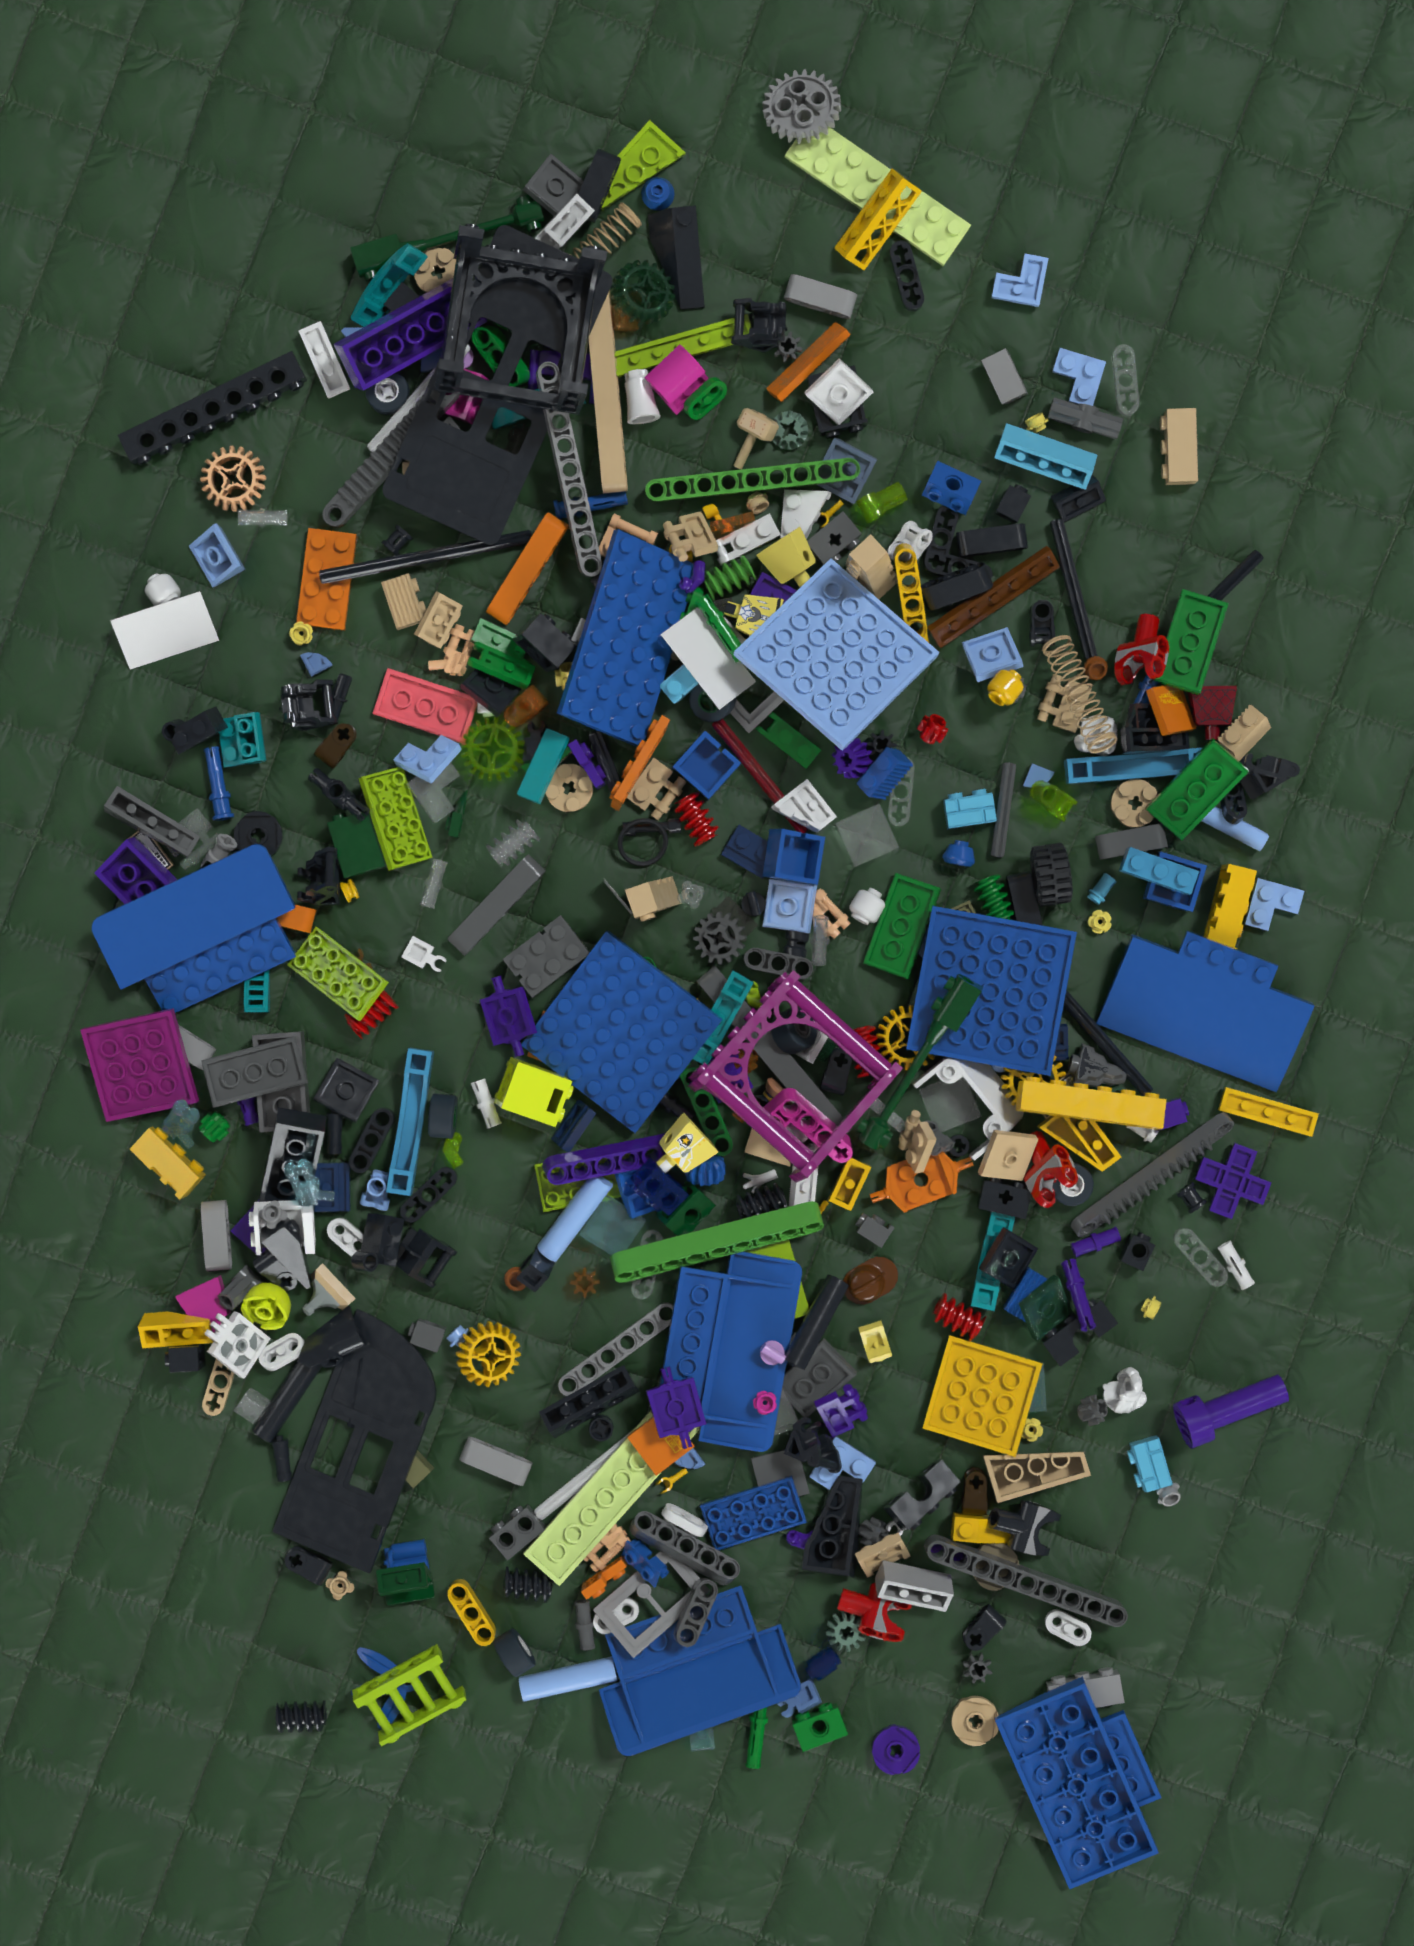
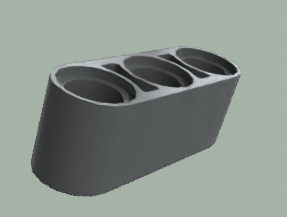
(1141, 838)
(767, 956)
(695, 1599)

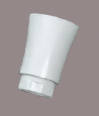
(640, 398)

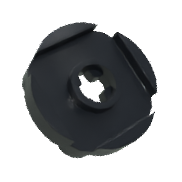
(268, 825)

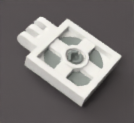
(236, 1343)

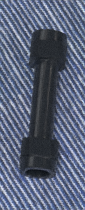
(672, 826)

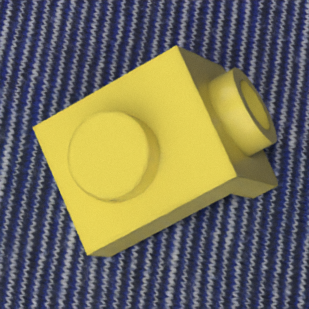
(875, 1342)

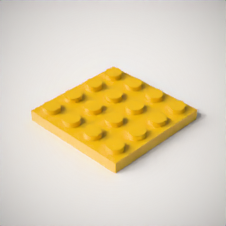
(982, 1395)

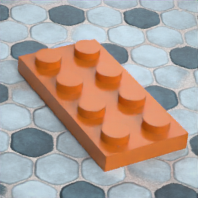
(325, 603)
(634, 769)

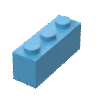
(1158, 871)

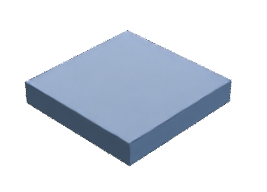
(992, 653)
(789, 906)

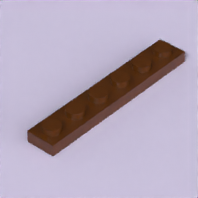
(987, 602)

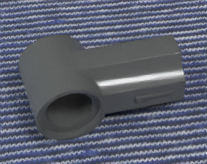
(238, 1288)

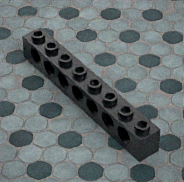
(133, 438)

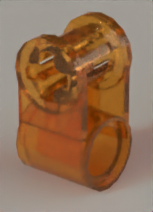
(525, 706)

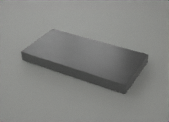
(254, 1071)

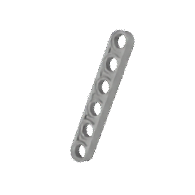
(619, 1351)

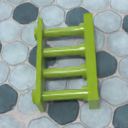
(408, 1672)

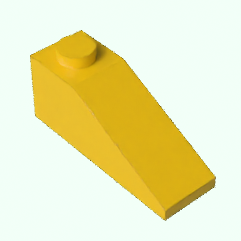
(172, 1329)
(975, 1529)

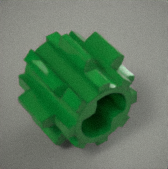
(214, 1126)

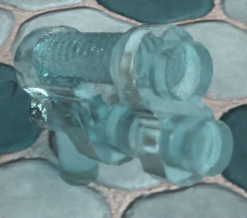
(181, 1122)
(306, 1191)

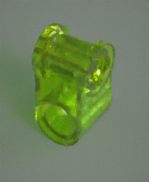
(1056, 801)

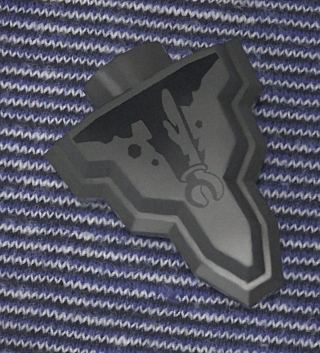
(1093, 1069)

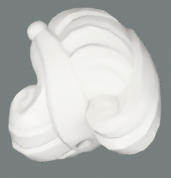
(1079, 739)
(1126, 1393)

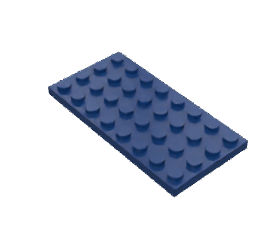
(621, 644)

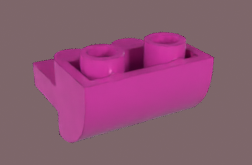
(676, 378)

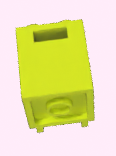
(528, 1092)

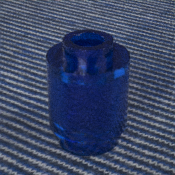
(822, 1664)

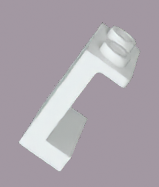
(301, 1214)

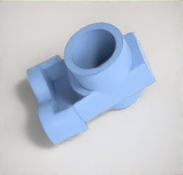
(376, 1195)

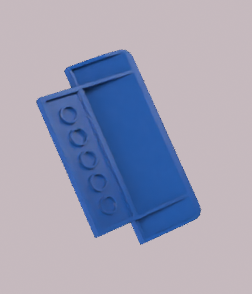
(200, 930)
(718, 1339)
(687, 1689)

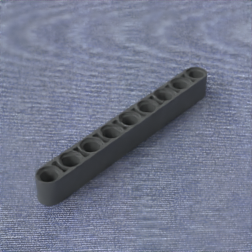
(778, 1061)
(1034, 1588)

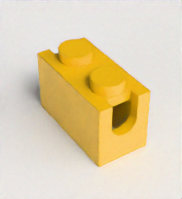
(849, 1183)

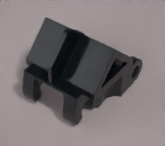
(768, 324)
(299, 708)
(1266, 774)
(324, 878)
(415, 1252)
(811, 1448)

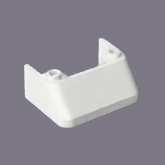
(986, 1085)

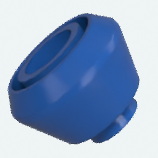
(664, 195)
(959, 854)

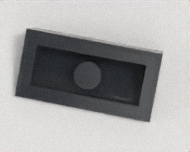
(1076, 500)

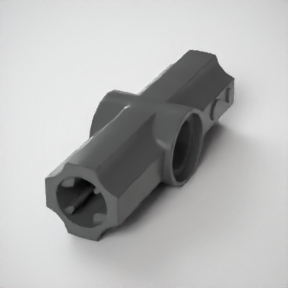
(1085, 418)

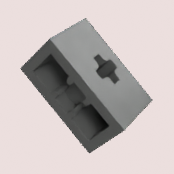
(841, 527)

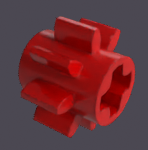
(932, 729)

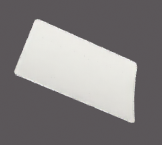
(619, 898)

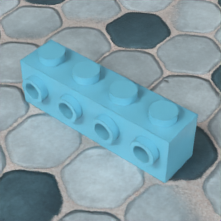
(1046, 456)

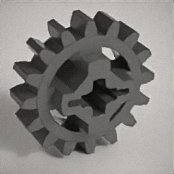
(715, 948)

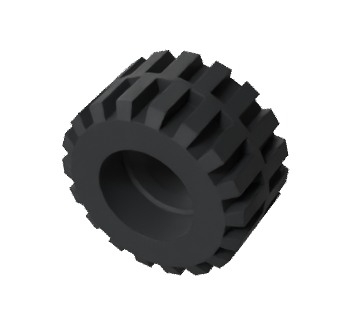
(1051, 874)

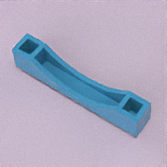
(1127, 766)
(410, 1122)

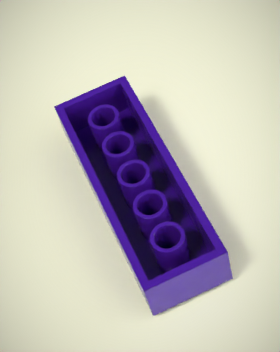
(397, 338)

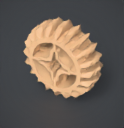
(215, 466)

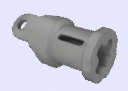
(222, 848)

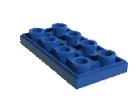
(753, 1513)

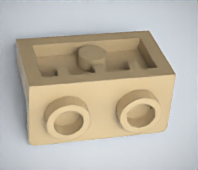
(438, 620)

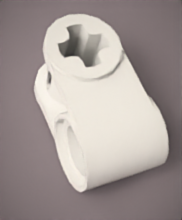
(912, 538)

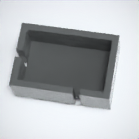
(546, 956)

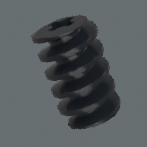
(760, 1202)
(527, 1585)
(300, 1717)

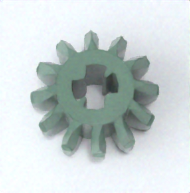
(849, 1638)

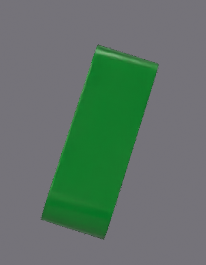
(491, 348)

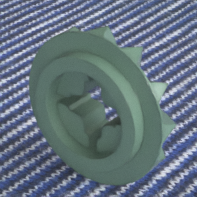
(800, 427)

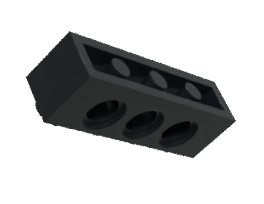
(589, 1401)

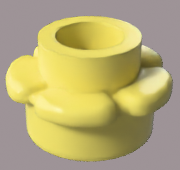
(1036, 423)
(296, 637)
(1093, 921)
(1150, 1308)
(1037, 1430)

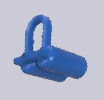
(406, 1554)

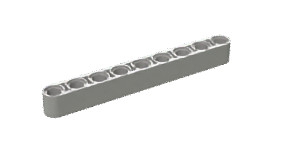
(566, 482)

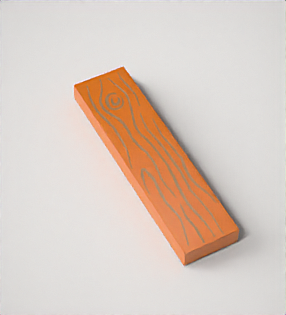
(808, 361)

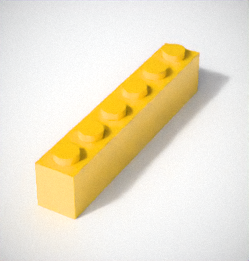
(1090, 1104)

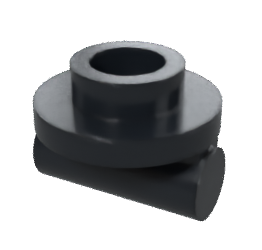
(753, 903)

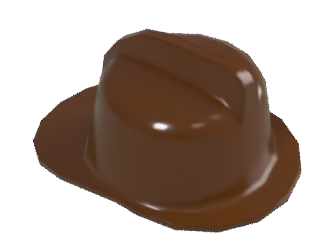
(871, 1280)

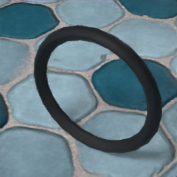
(633, 823)

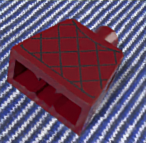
(1213, 708)

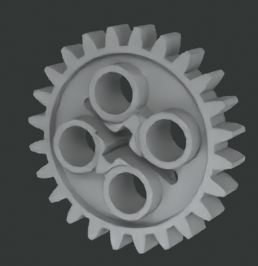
(801, 106)

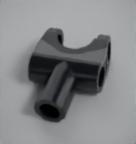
(1024, 1526)

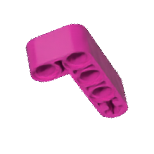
(812, 1127)

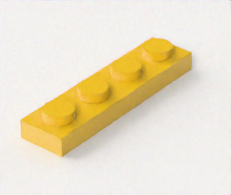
(1268, 1111)

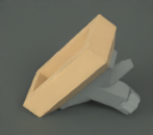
(327, 1292)

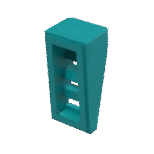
(265, 997)

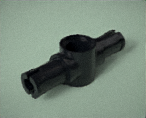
(345, 801)

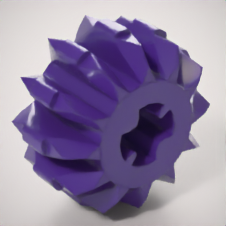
(853, 759)

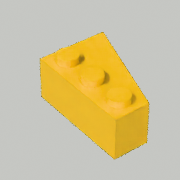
(1083, 1139)
(168, 1161)

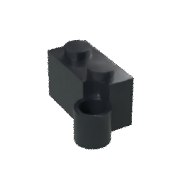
(195, 730)
(379, 1243)

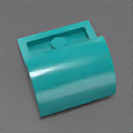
(243, 740)

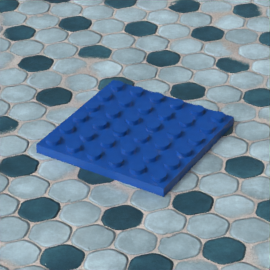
(1022, 995)
(621, 1031)

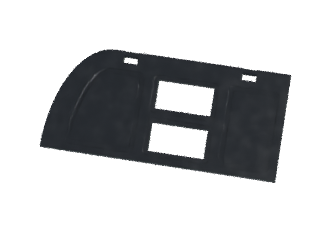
(390, 1394)

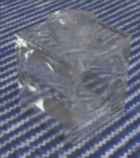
(252, 1405)

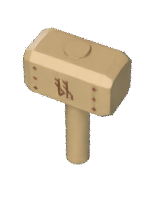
(757, 426)

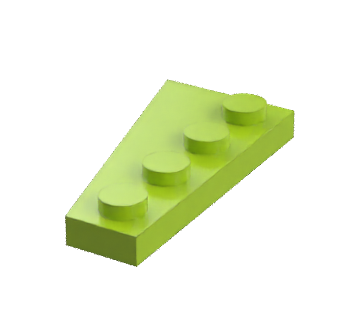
(641, 160)

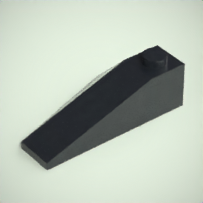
(678, 250)
(836, 1532)

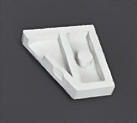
(801, 510)
(805, 807)

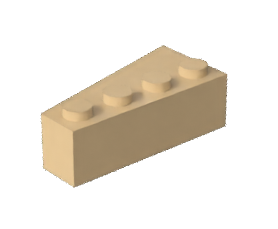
(872, 567)
(652, 898)
(1033, 1472)

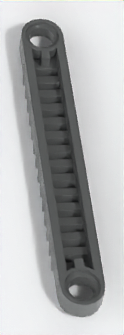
(377, 466)
(1152, 1175)

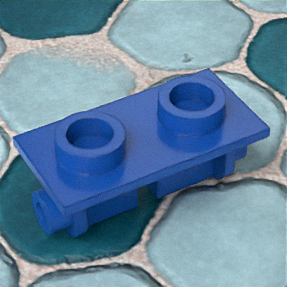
(637, 1555)

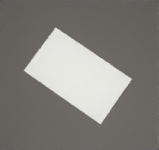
(164, 630)
(707, 658)

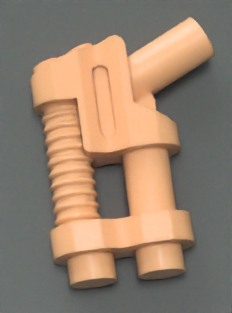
(455, 661)
(822, 905)
(614, 1541)

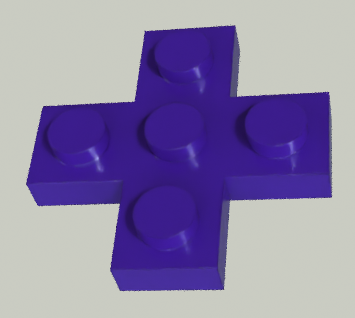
(1232, 1180)

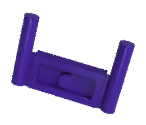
(539, 357)

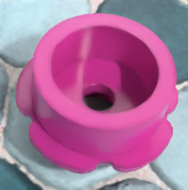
(771, 1402)

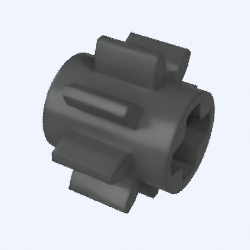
(791, 354)
(1092, 1410)
(872, 1531)
(971, 1671)

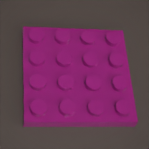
(139, 1064)

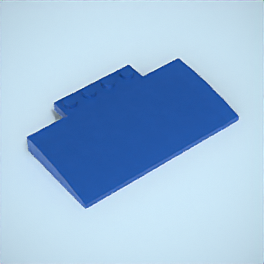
(1207, 1007)
(1082, 1780)

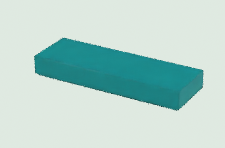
(543, 766)

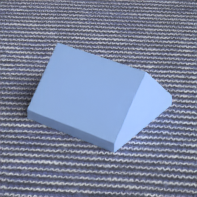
(216, 555)

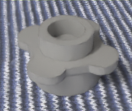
(272, 1207)
(1169, 1495)

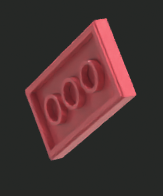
(425, 705)

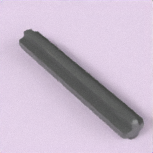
(1003, 809)

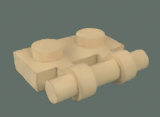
(697, 535)
(1063, 716)
(650, 783)
(918, 1144)

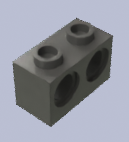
(521, 1535)

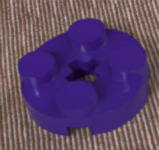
(898, 1763)

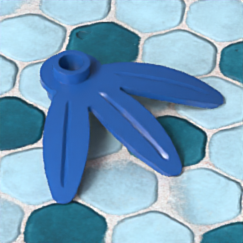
(382, 1664)

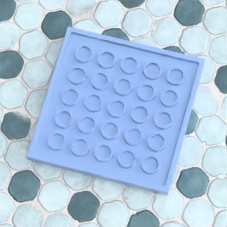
(836, 654)

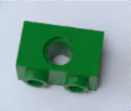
(810, 1737)

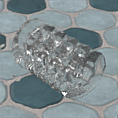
(512, 842)

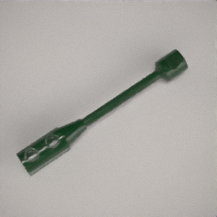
(372, 255)
(948, 1014)

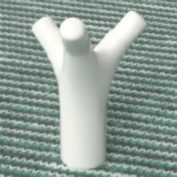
(758, 1180)

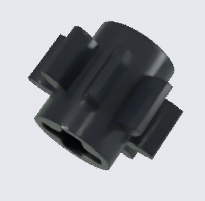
(881, 737)

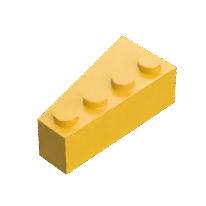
(1230, 904)

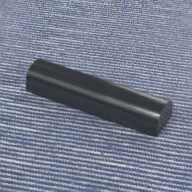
(815, 1322)
(284, 1401)

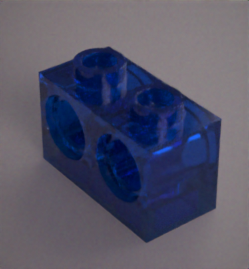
(661, 1184)

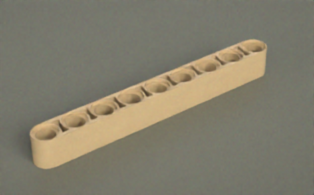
(607, 402)

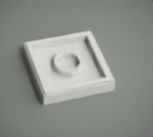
(838, 392)

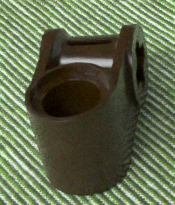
(333, 748)
(974, 1496)

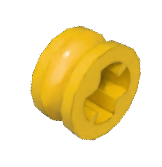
(349, 890)

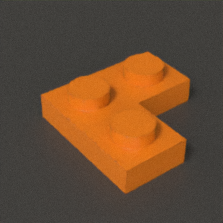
(596, 1584)

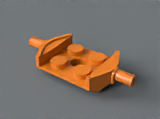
(941, 1182)

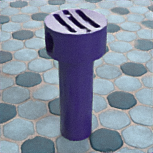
(1200, 1419)

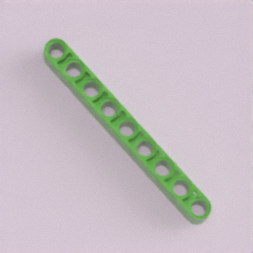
(741, 476)
(716, 1242)

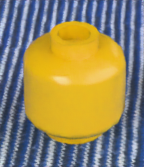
(1005, 687)

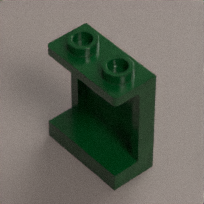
(356, 844)
(405, 1584)

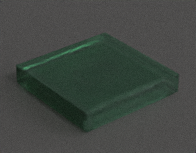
(1045, 1307)

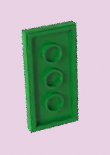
(1192, 640)
(1197, 789)
(902, 926)

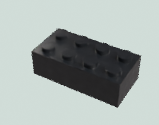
(294, 1138)

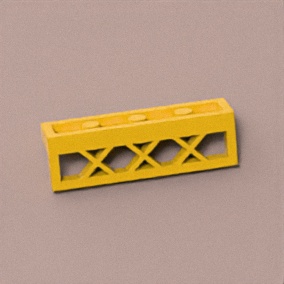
(874, 217)

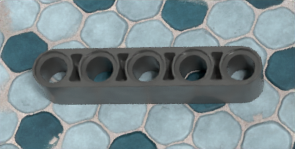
(496, 905)
(696, 1547)

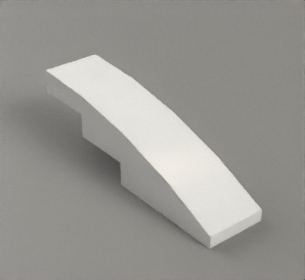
(565, 222)

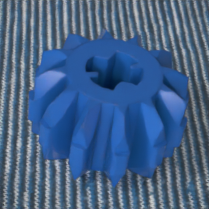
(708, 1172)

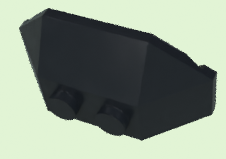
(1142, 734)

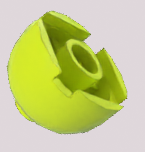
(267, 1305)

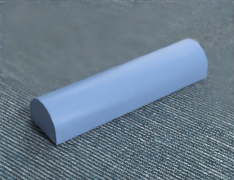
(1242, 831)
(574, 1217)
(567, 1679)

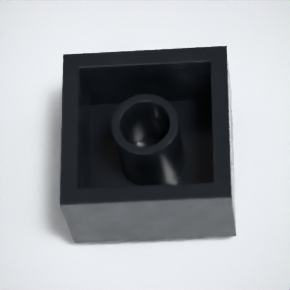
(544, 642)

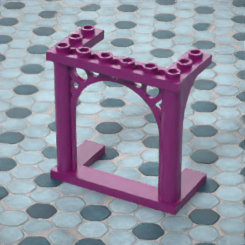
(718, 1083)

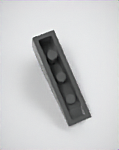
(150, 822)

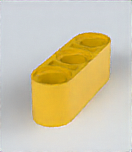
(472, 1624)

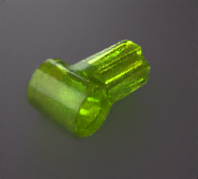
(876, 504)

